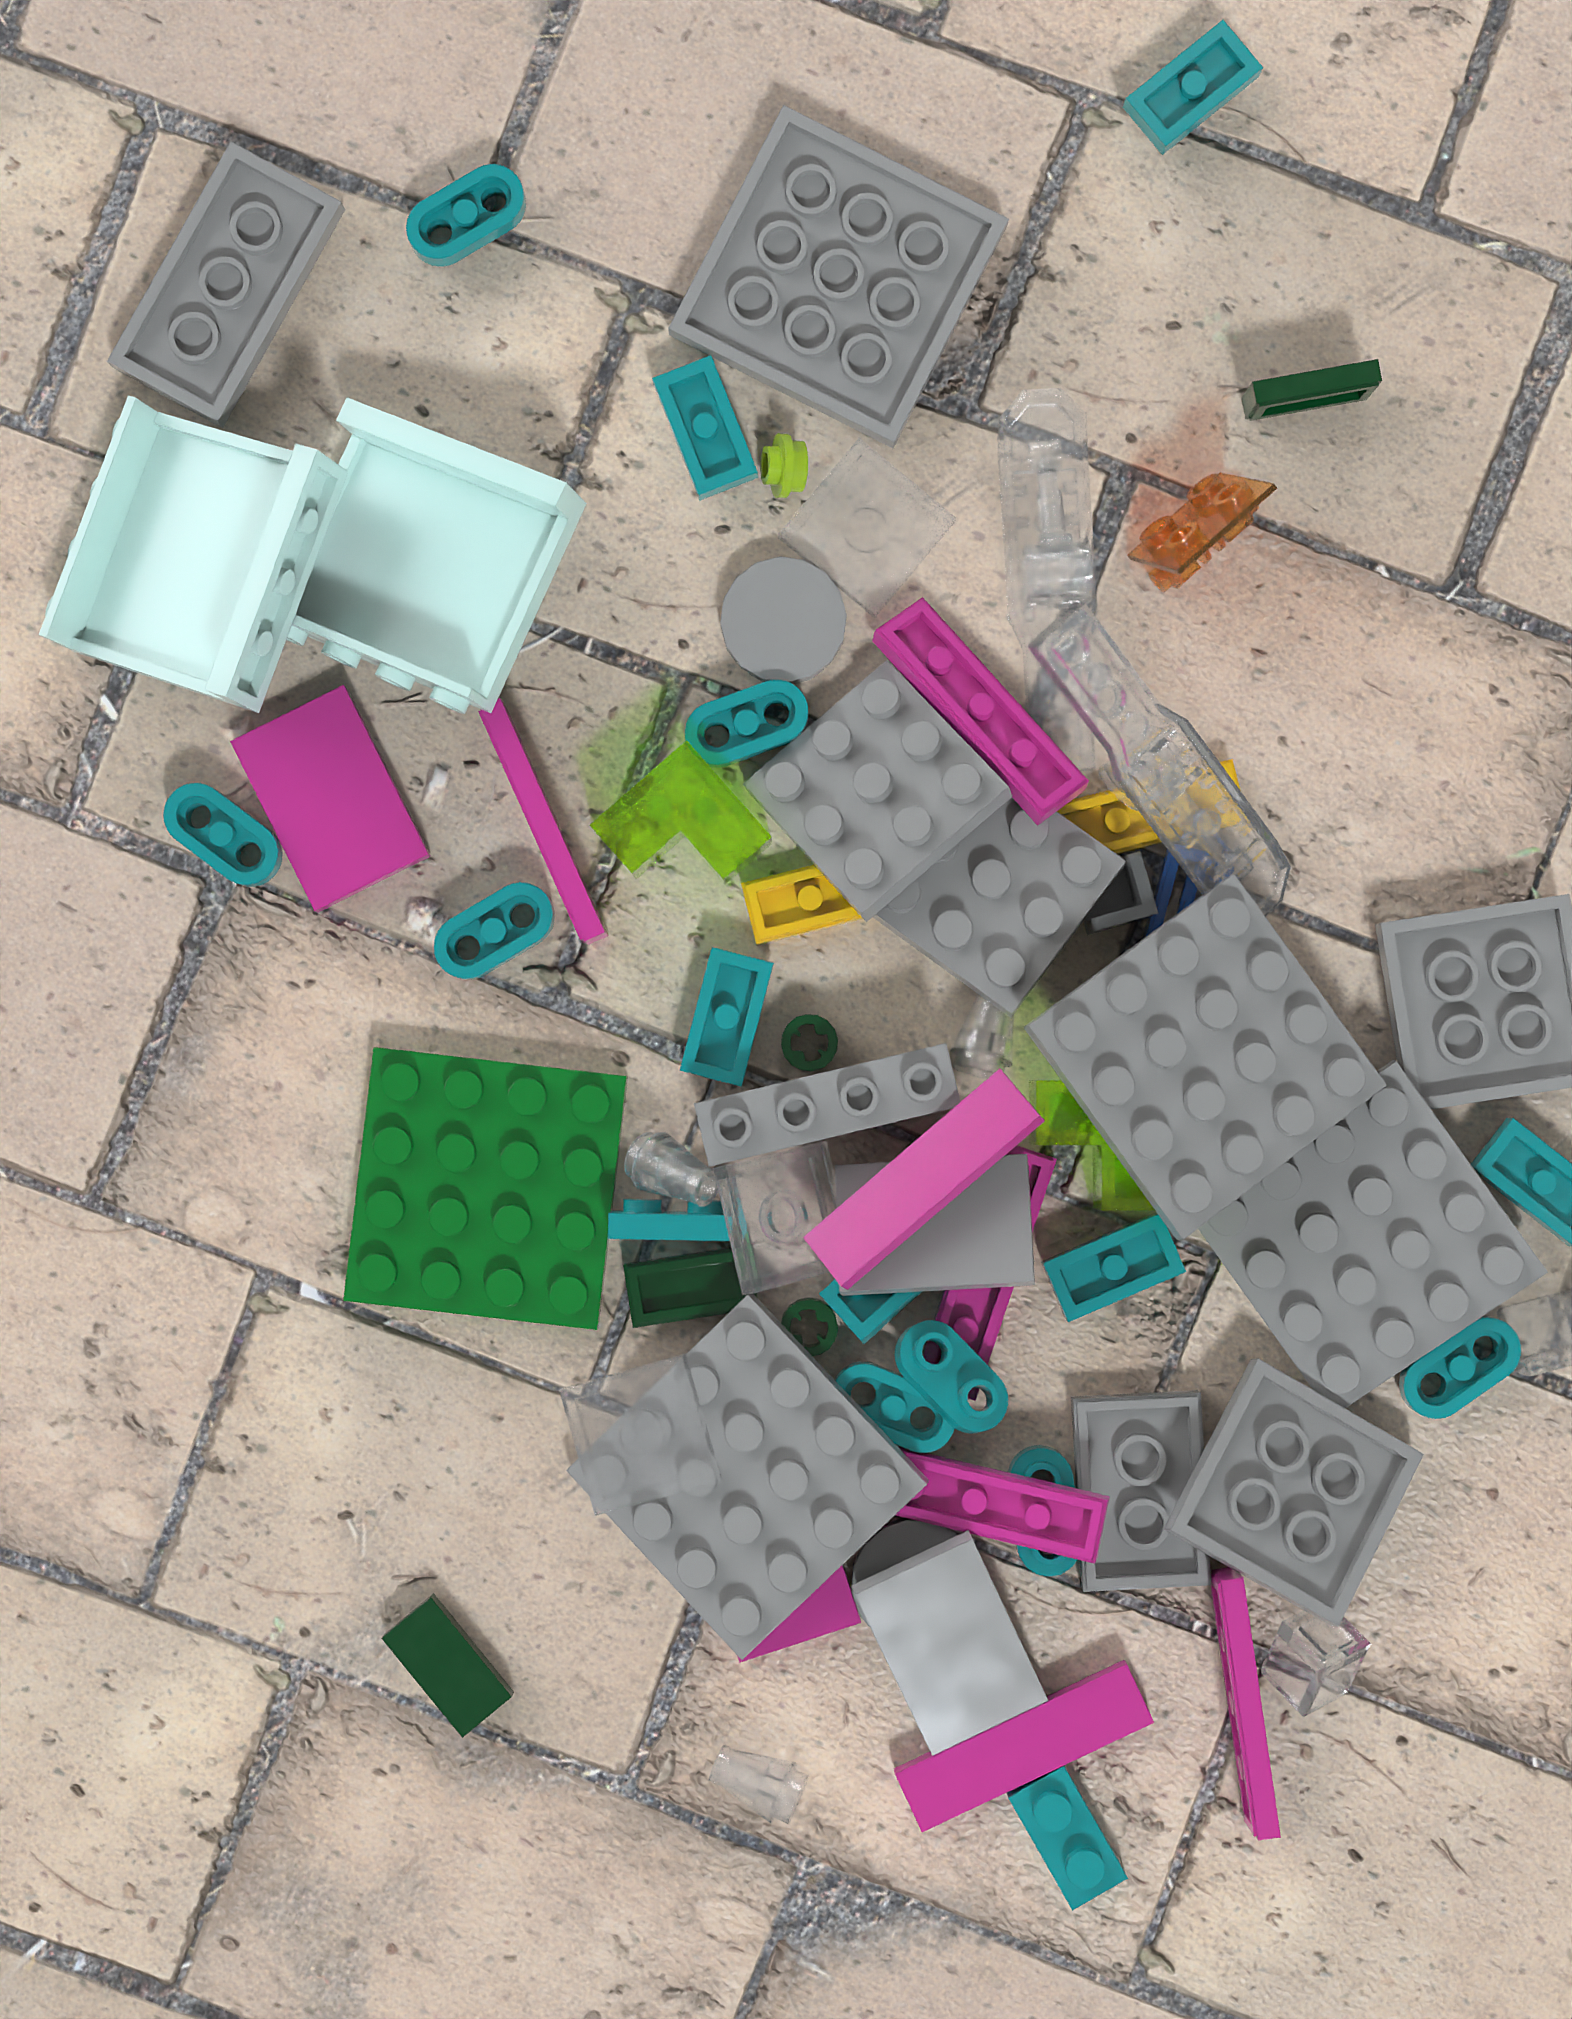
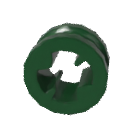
(821, 1027)
(823, 1313)

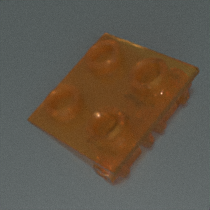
(1215, 513)

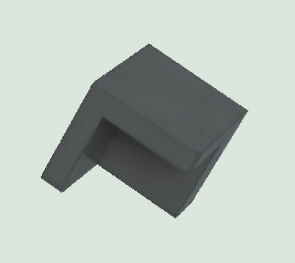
(1125, 900)

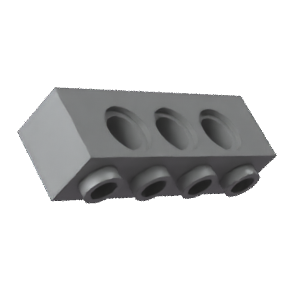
(827, 1104)

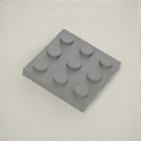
(877, 790)
(1004, 902)
(1482, 1000)
(1294, 1492)

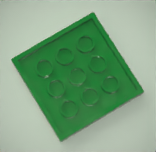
(485, 1188)

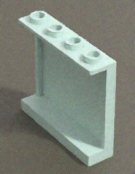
(193, 554)
(433, 559)

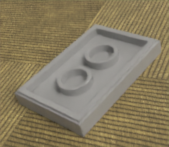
(968, 1244)
(1140, 1456)
(949, 1642)

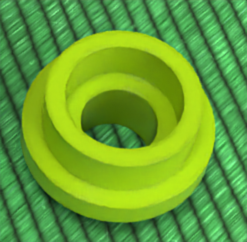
(784, 465)

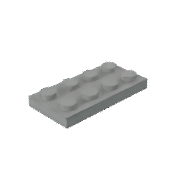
(226, 284)

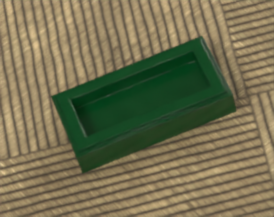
(1311, 390)
(682, 1287)
(448, 1665)

